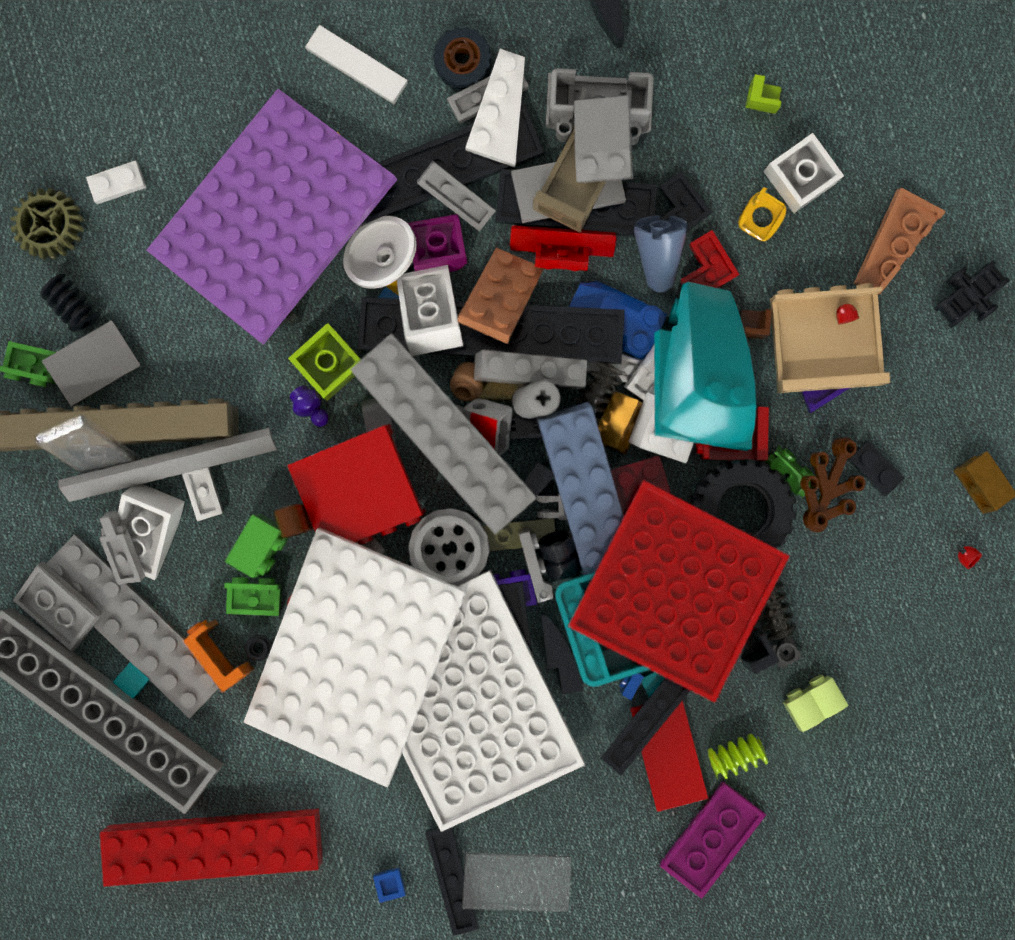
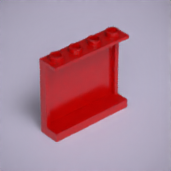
(357, 487)

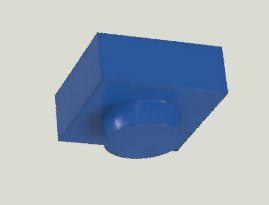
(630, 685)
(389, 885)

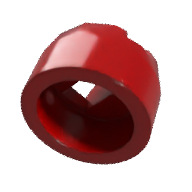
(846, 313)
(970, 557)

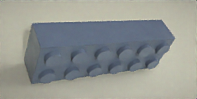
(582, 481)

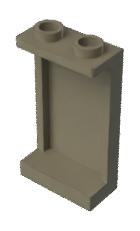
(563, 196)

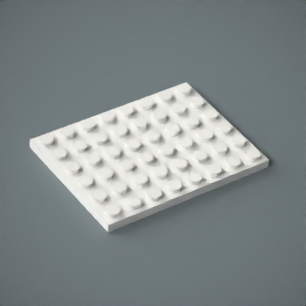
(354, 656)
(486, 716)

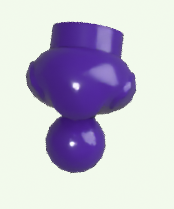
(308, 403)

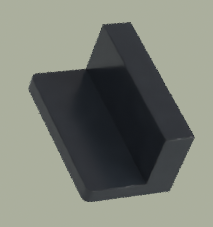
(761, 658)

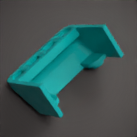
(594, 662)

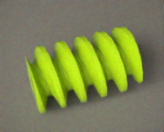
(737, 756)

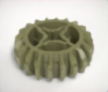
(29, 210)

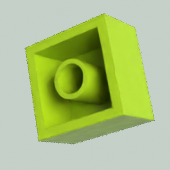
(326, 361)

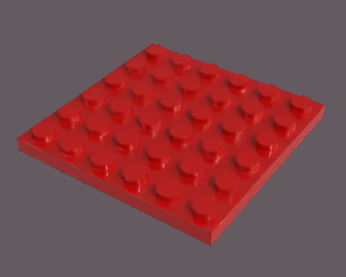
(678, 591)

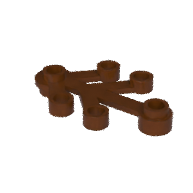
(818, 515)

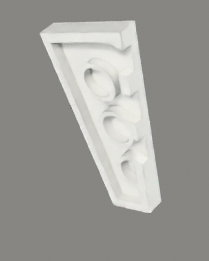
(498, 116)

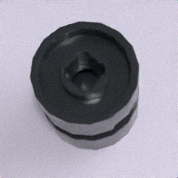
(559, 555)

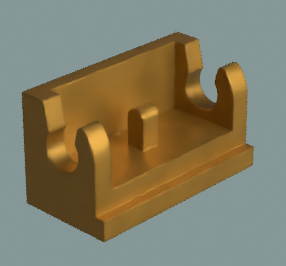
(619, 422)
(985, 483)

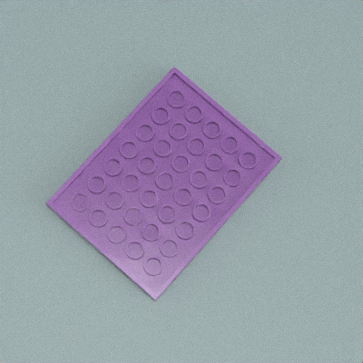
(271, 215)

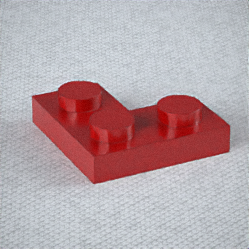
(715, 263)

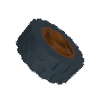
(462, 42)

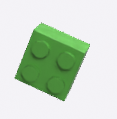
(257, 546)

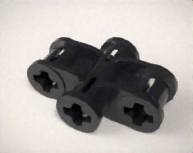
(972, 294)

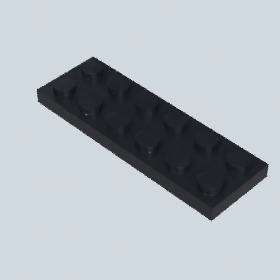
(614, 218)

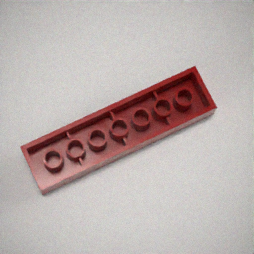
(211, 847)

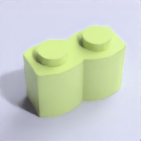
(815, 702)

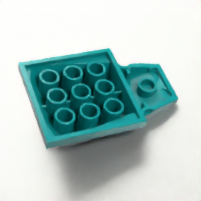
(705, 373)

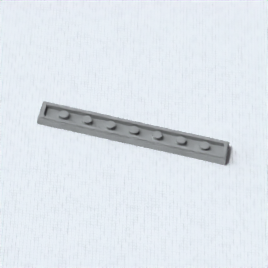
(167, 464)

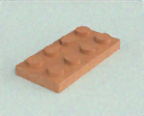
(500, 295)

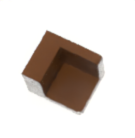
(756, 323)

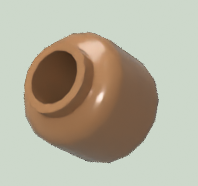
(463, 383)

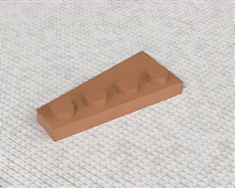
(901, 230)

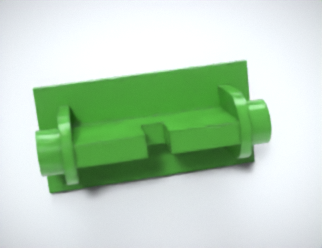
(785, 463)

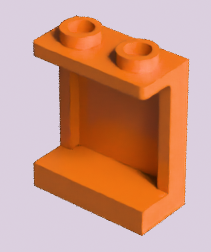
(212, 658)

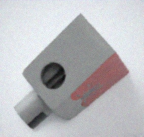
(491, 421)

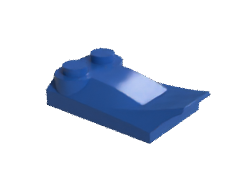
(639, 318)

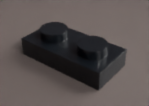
(876, 468)

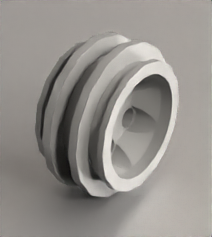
(448, 519)

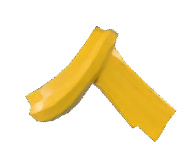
(767, 201)

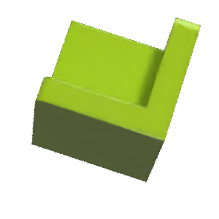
(763, 96)

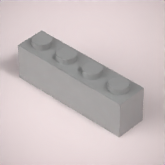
(528, 369)

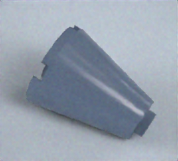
(660, 249)

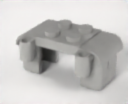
(566, 88)

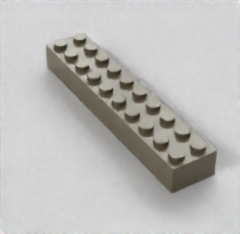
(129, 426)

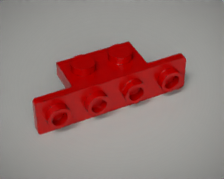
(562, 247)

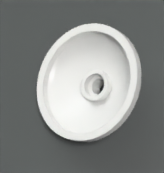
(379, 252)

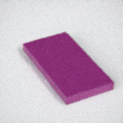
(712, 839)

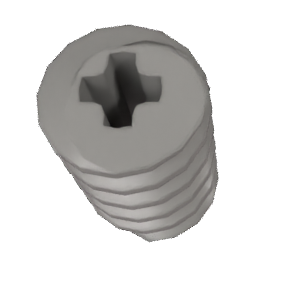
(535, 399)

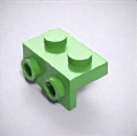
(26, 362)
(252, 597)

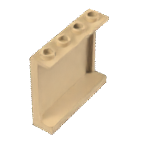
(818, 352)

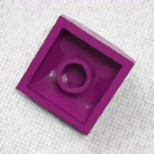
(439, 243)

